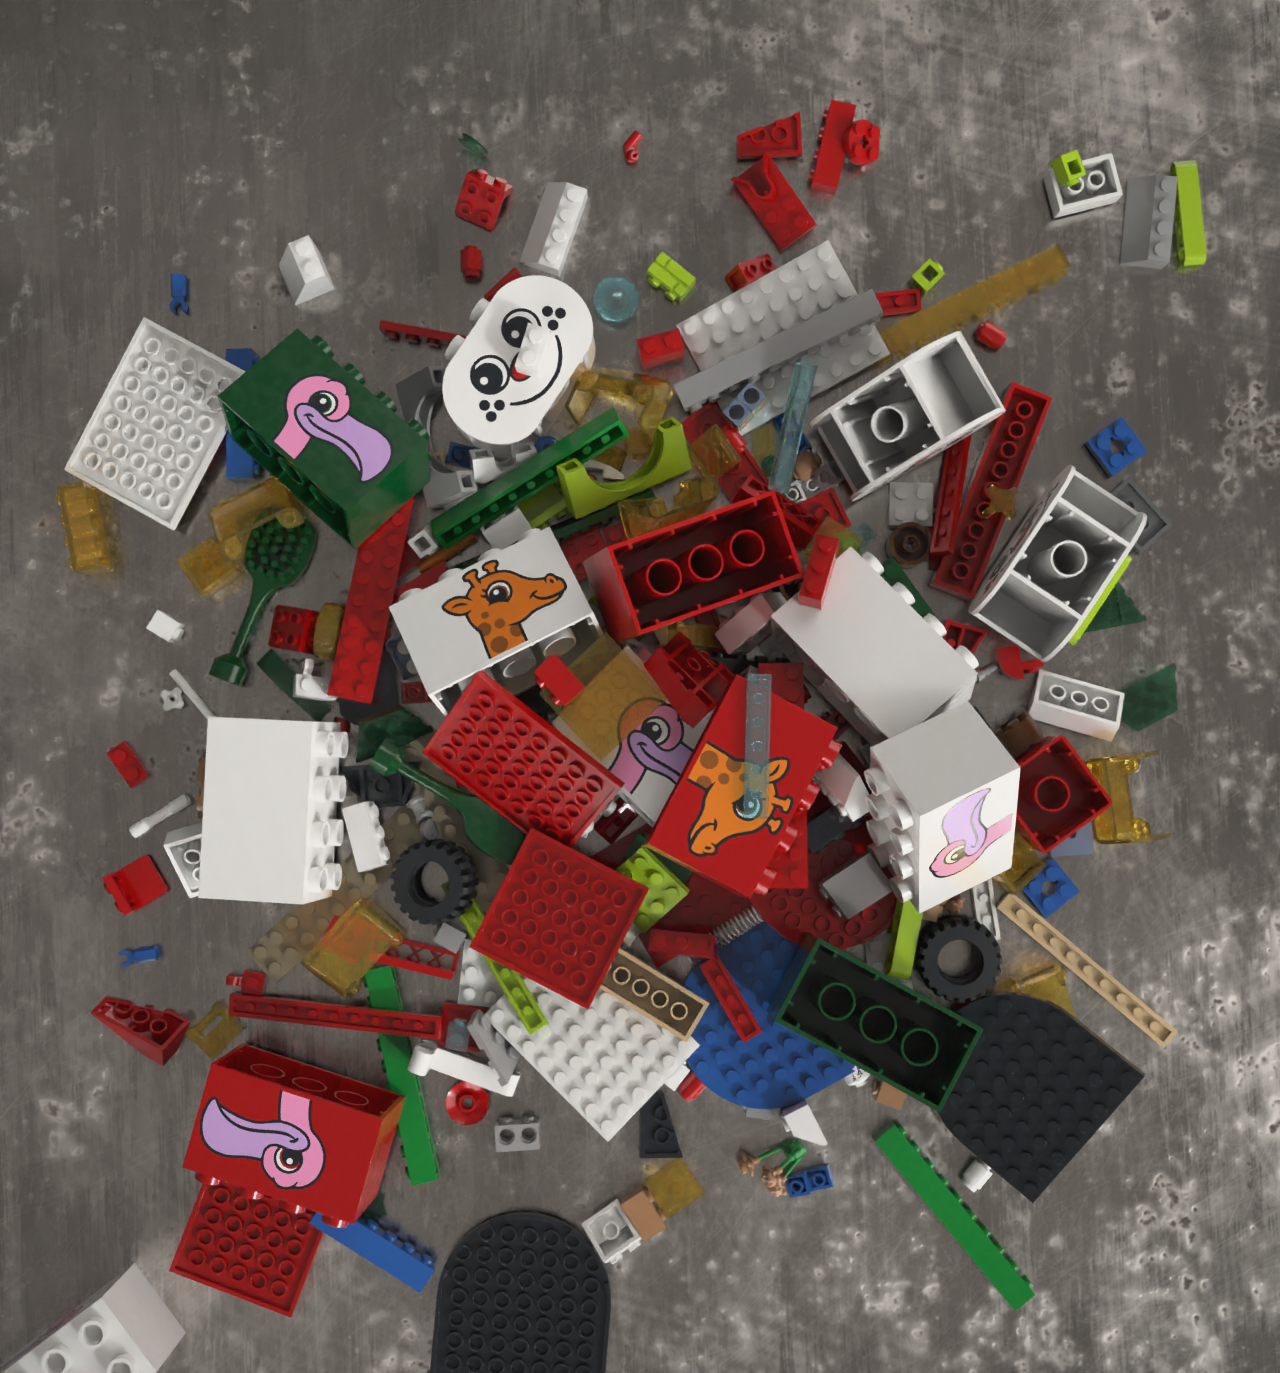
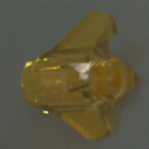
(1001, 501)

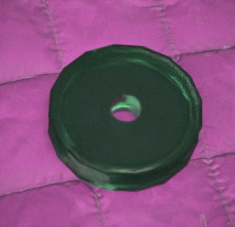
(473, 146)

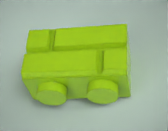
(670, 277)

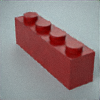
(831, 153)

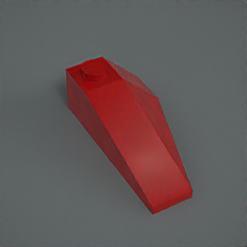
(148, 1030)

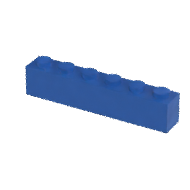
(238, 463)
(382, 1250)

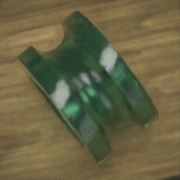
(769, 460)

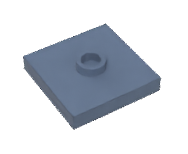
(1077, 844)

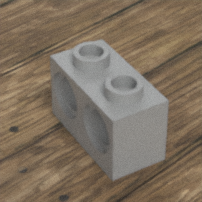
(518, 1141)

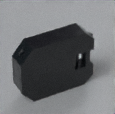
(385, 694)

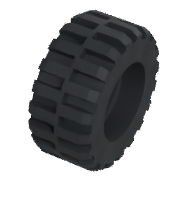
(410, 891)
(963, 986)

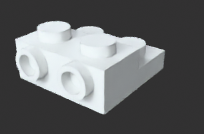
(612, 1232)

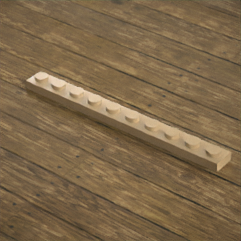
(1086, 969)

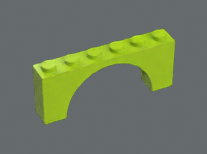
(666, 460)

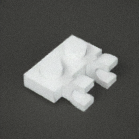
(311, 686)

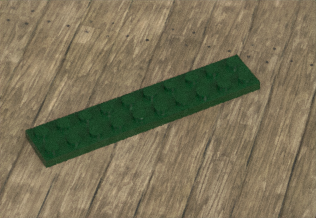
(564, 528)

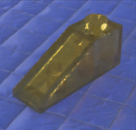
(701, 635)

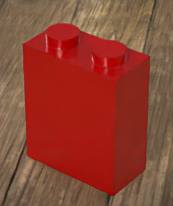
(660, 350)

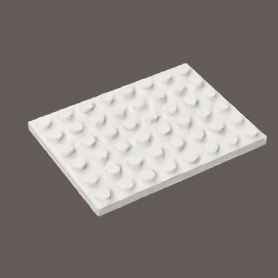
(773, 306)
(156, 424)
(595, 1057)

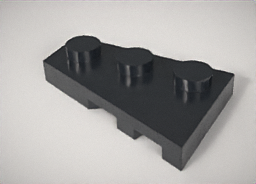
(656, 1130)

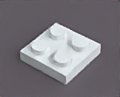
(910, 503)

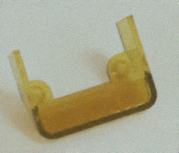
(645, 389)
(1117, 822)

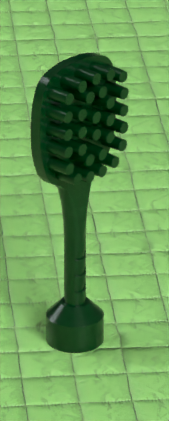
(274, 559)
(481, 825)

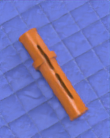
(443, 554)

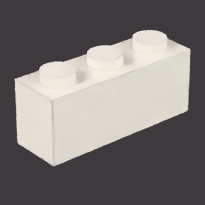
(366, 836)

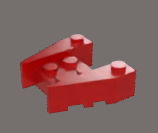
(688, 678)

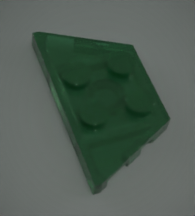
(1116, 611)
(1150, 698)
(392, 723)

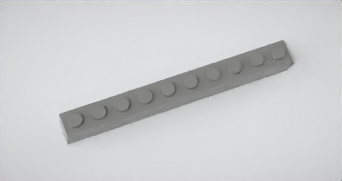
(779, 350)

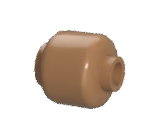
(806, 464)

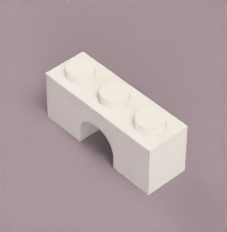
(487, 469)

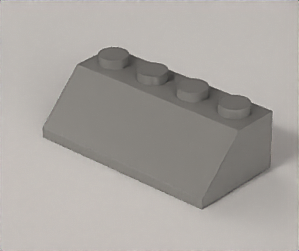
(1148, 221)

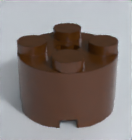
(912, 533)
(1018, 733)

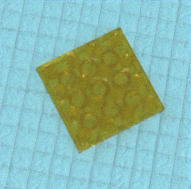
(614, 697)

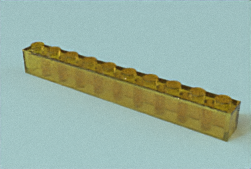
(974, 302)

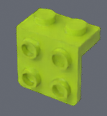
(543, 507)

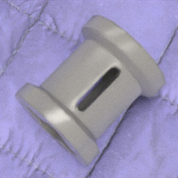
(419, 809)

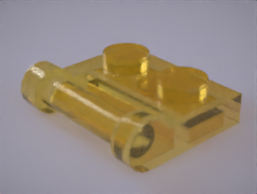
(220, 1036)

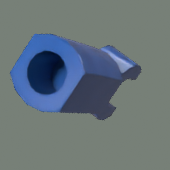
(178, 292)
(140, 955)

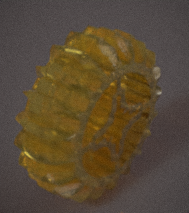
(328, 630)

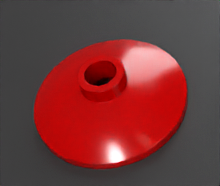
(464, 1113)

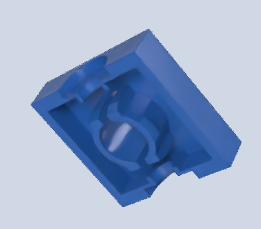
(1130, 447)
(1061, 893)

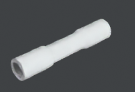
(171, 808)

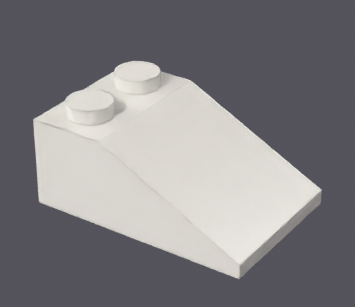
(184, 852)

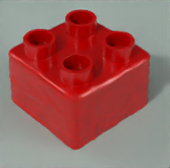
(1055, 794)

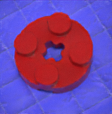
(869, 134)

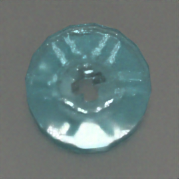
(616, 312)

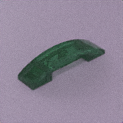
(283, 676)

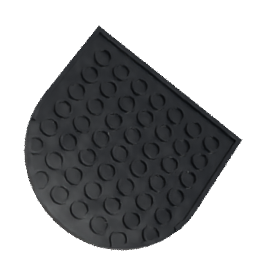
(1033, 1088)
(522, 1300)

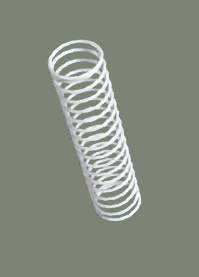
(755, 911)

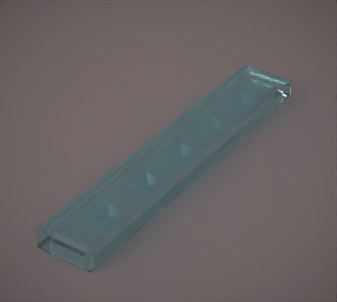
(792, 427)
(757, 746)

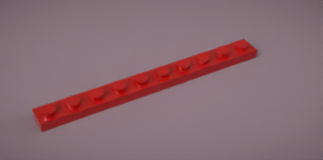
(335, 1015)

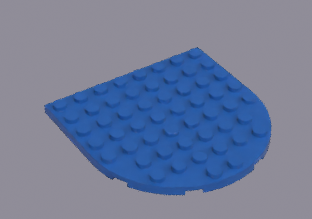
(775, 1065)

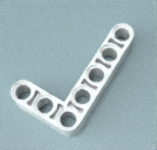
(458, 1065)

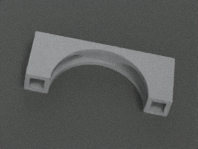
(417, 400)

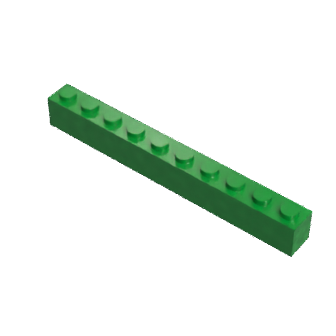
(528, 478)
(397, 1052)
(953, 1215)

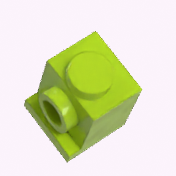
(1068, 168)
(930, 268)

